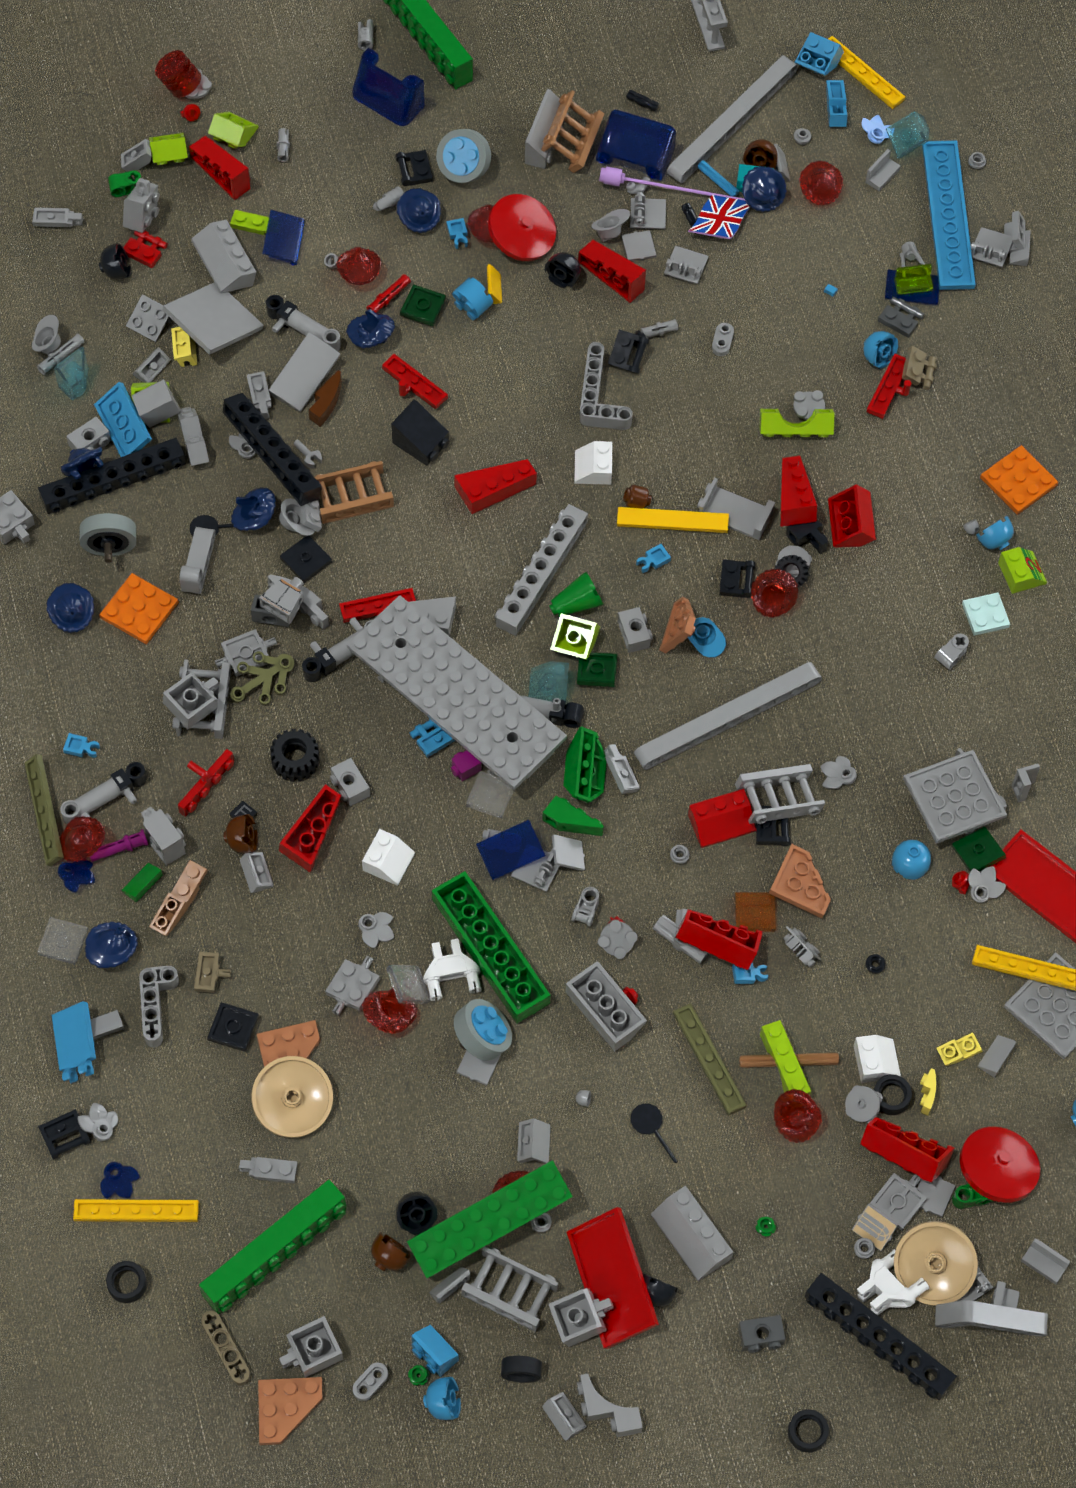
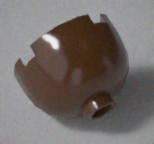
(760, 154)
(240, 834)
(389, 1253)

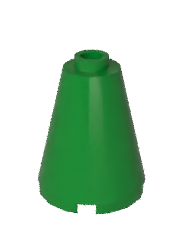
(576, 597)

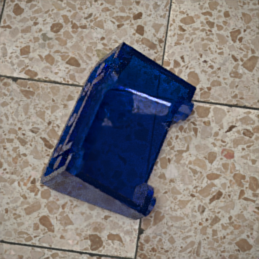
(386, 94)
(637, 142)

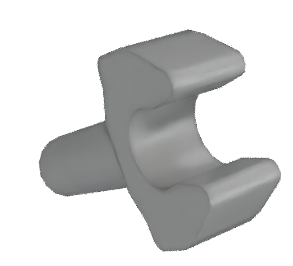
(308, 454)

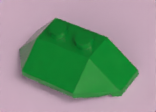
(585, 766)

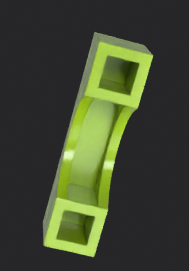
(819, 423)
(779, 1047)

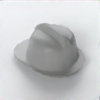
(610, 225)
(46, 335)
(291, 517)

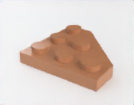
(679, 625)
(800, 883)
(288, 1041)
(285, 1405)

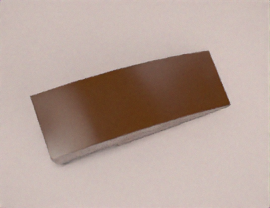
(326, 399)

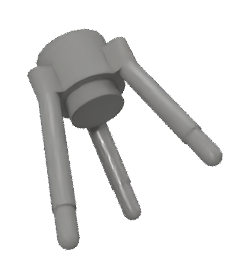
(910, 252)

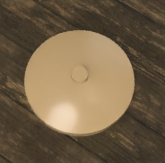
(292, 1096)
(939, 1256)

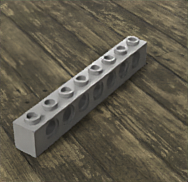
(513, 622)

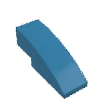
(836, 103)

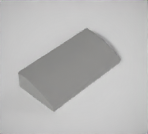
(304, 372)

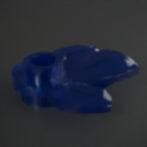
(78, 874)
(119, 1183)

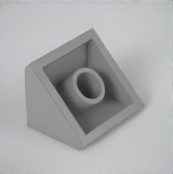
(155, 403)

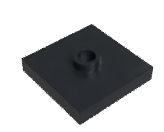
(305, 558)
(233, 1026)

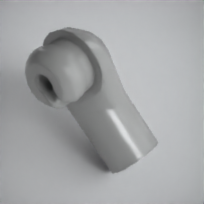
(634, 189)

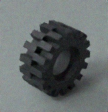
(797, 561)

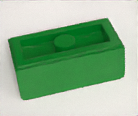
(142, 882)

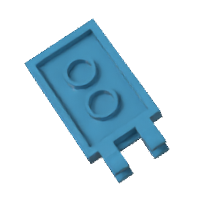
(74, 1041)

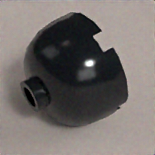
(114, 262)
(563, 269)
(416, 1212)
(660, 1292)

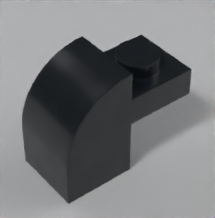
(808, 532)

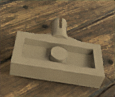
(208, 972)

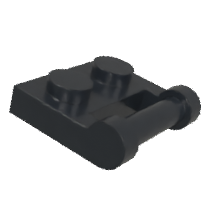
(419, 165)
(623, 348)
(731, 575)
(767, 832)
(61, 1128)

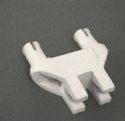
(450, 967)
(888, 1288)

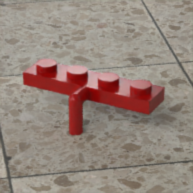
(413, 381)
(889, 387)
(372, 605)
(207, 780)

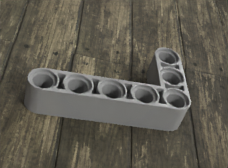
(591, 391)
(990, 1316)

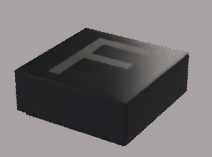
(242, 809)

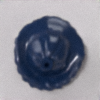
(764, 188)
(419, 210)
(370, 329)
(81, 460)
(254, 509)
(70, 607)
(110, 944)

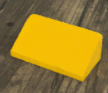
(494, 284)

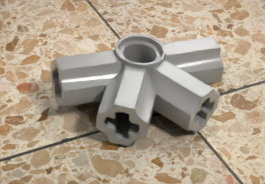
(668, 930)

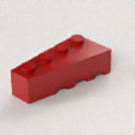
(221, 167)
(613, 269)
(493, 484)
(797, 497)
(309, 831)
(720, 938)
(906, 1149)

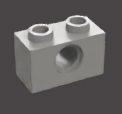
(92, 430)
(634, 639)
(346, 772)

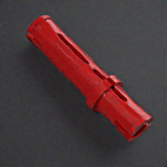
(402, 282)

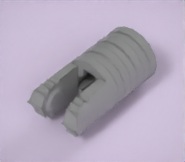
(365, 35)
(389, 199)

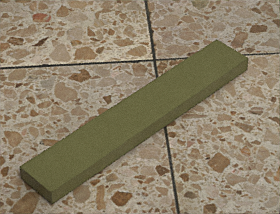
(43, 810)
(709, 1059)

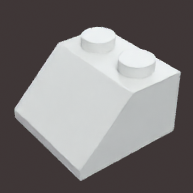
(594, 463)
(387, 857)
(875, 1057)

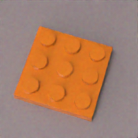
(1019, 479)
(139, 608)

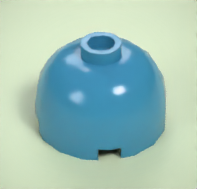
(879, 348)
(997, 534)
(911, 859)
(442, 1400)

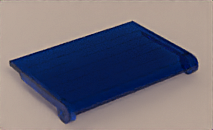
(283, 236)
(926, 297)
(510, 849)

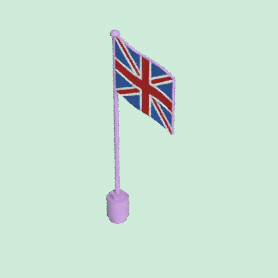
(718, 217)

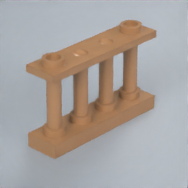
(588, 132)
(356, 507)

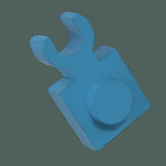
(457, 231)
(654, 557)
(78, 745)
(749, 976)

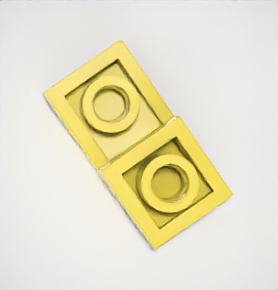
(959, 1050)
(929, 1089)

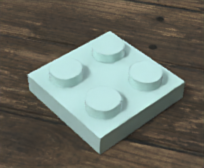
(986, 614)

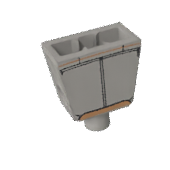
(283, 599)

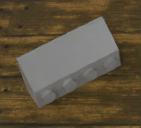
(533, 154)
(224, 257)
(605, 1005)
(692, 1233)

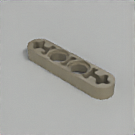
(223, 1349)

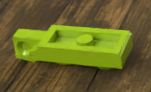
(249, 222)

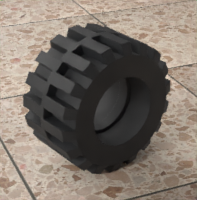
(294, 741)

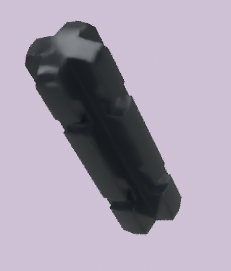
(642, 100)
(690, 214)

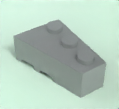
(439, 611)

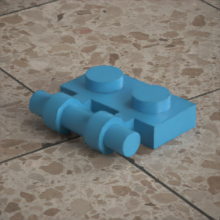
(432, 741)

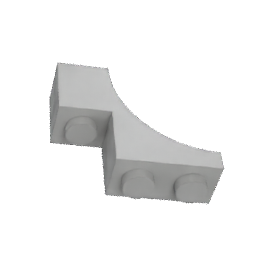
(193, 436)
(624, 1421)

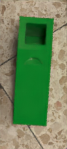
(567, 818)

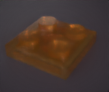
(755, 911)

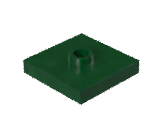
(423, 305)
(597, 670)
(978, 850)

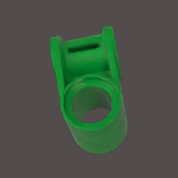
(123, 183)
(972, 1196)

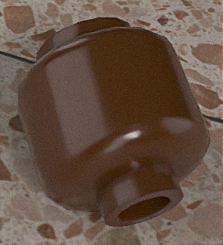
(637, 497)

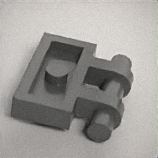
(897, 320)

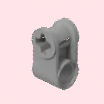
(952, 651)
(585, 909)

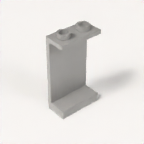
(744, 515)

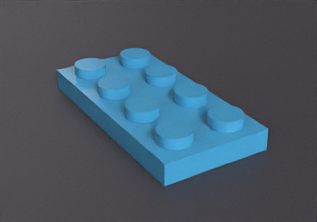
(122, 420)

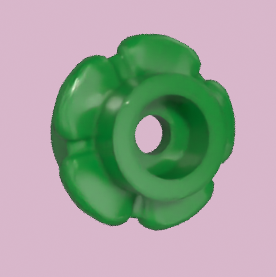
(765, 1221)
(418, 1369)

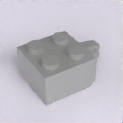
(141, 206)
(14, 518)
(191, 699)
(163, 836)
(579, 1316)
(312, 1348)

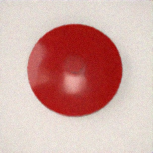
(522, 227)
(999, 1164)

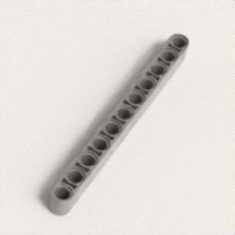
(732, 119)
(727, 716)

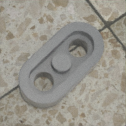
(724, 338)
(369, 1382)

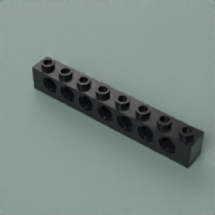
(272, 449)
(136, 461)
(876, 1325)

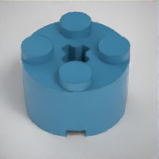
(472, 298)

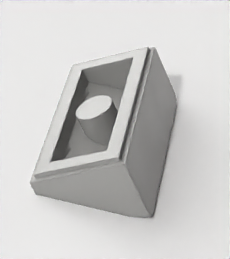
(781, 165)
(1022, 256)
(152, 366)
(256, 871)
(106, 1024)
(996, 1055)
(450, 1284)
(564, 1416)

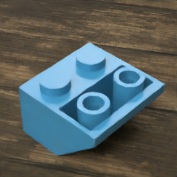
(819, 54)
(434, 1350)

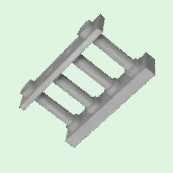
(710, 19)
(221, 692)
(784, 777)
(511, 1309)

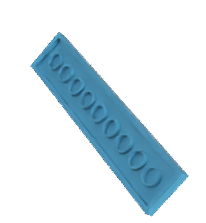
(948, 215)

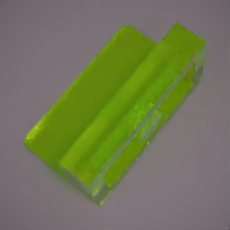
(913, 279)

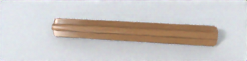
(803, 1059)

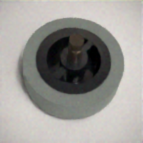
(107, 535)

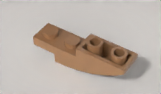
(179, 899)

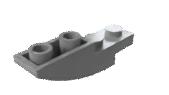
(311, 603)

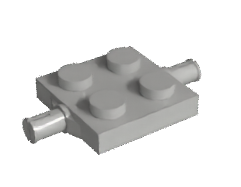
(242, 650)
(352, 985)
(899, 1199)

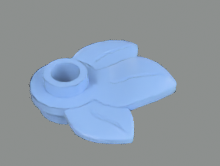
(875, 129)

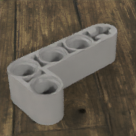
(194, 573)
(154, 1007)

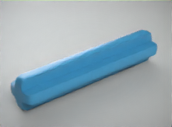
(718, 179)

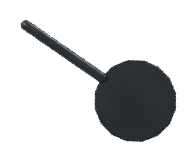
(206, 521)
(647, 1120)

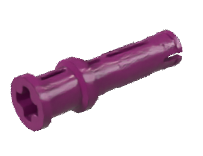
(127, 843)

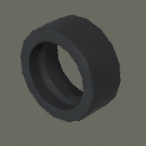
(900, 1082)
(123, 1266)
(521, 1369)
(808, 1414)

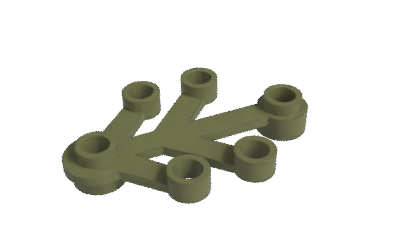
(264, 675)

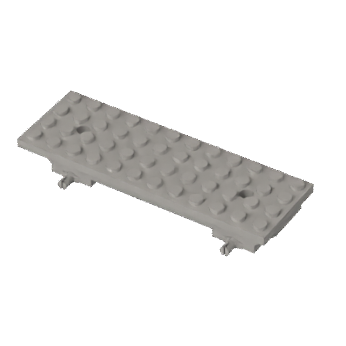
(457, 692)

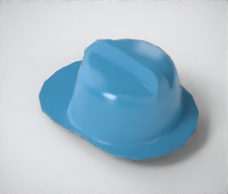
(707, 638)

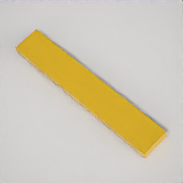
(869, 77)
(672, 520)
(1025, 967)
(135, 1210)

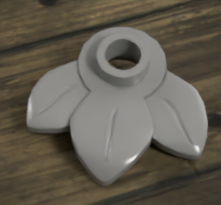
(240, 444)
(835, 773)
(986, 882)
(378, 930)
(98, 1119)

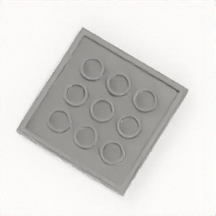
(212, 318)
(954, 796)
(1047, 1011)

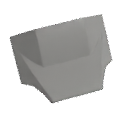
(137, 156)

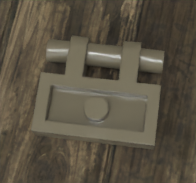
(914, 366)

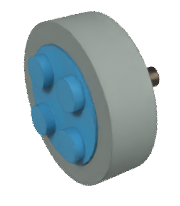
(463, 155)
(482, 1029)

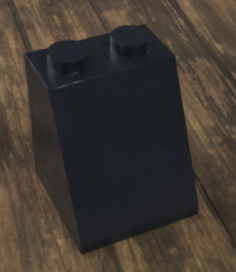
(419, 433)

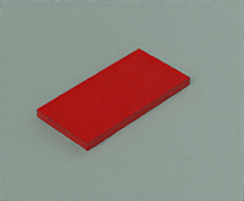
(1040, 881)
(613, 1272)

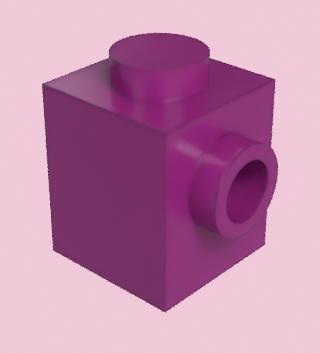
(465, 765)

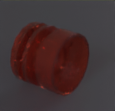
(178, 73)

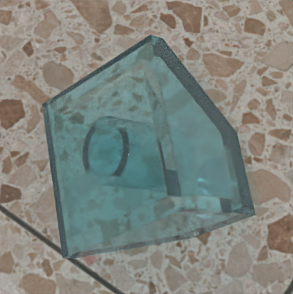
(908, 134)
(73, 374)
(549, 681)

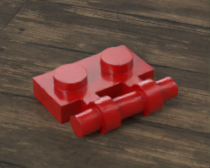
(143, 253)

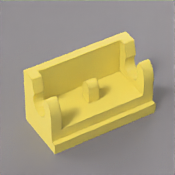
(183, 347)

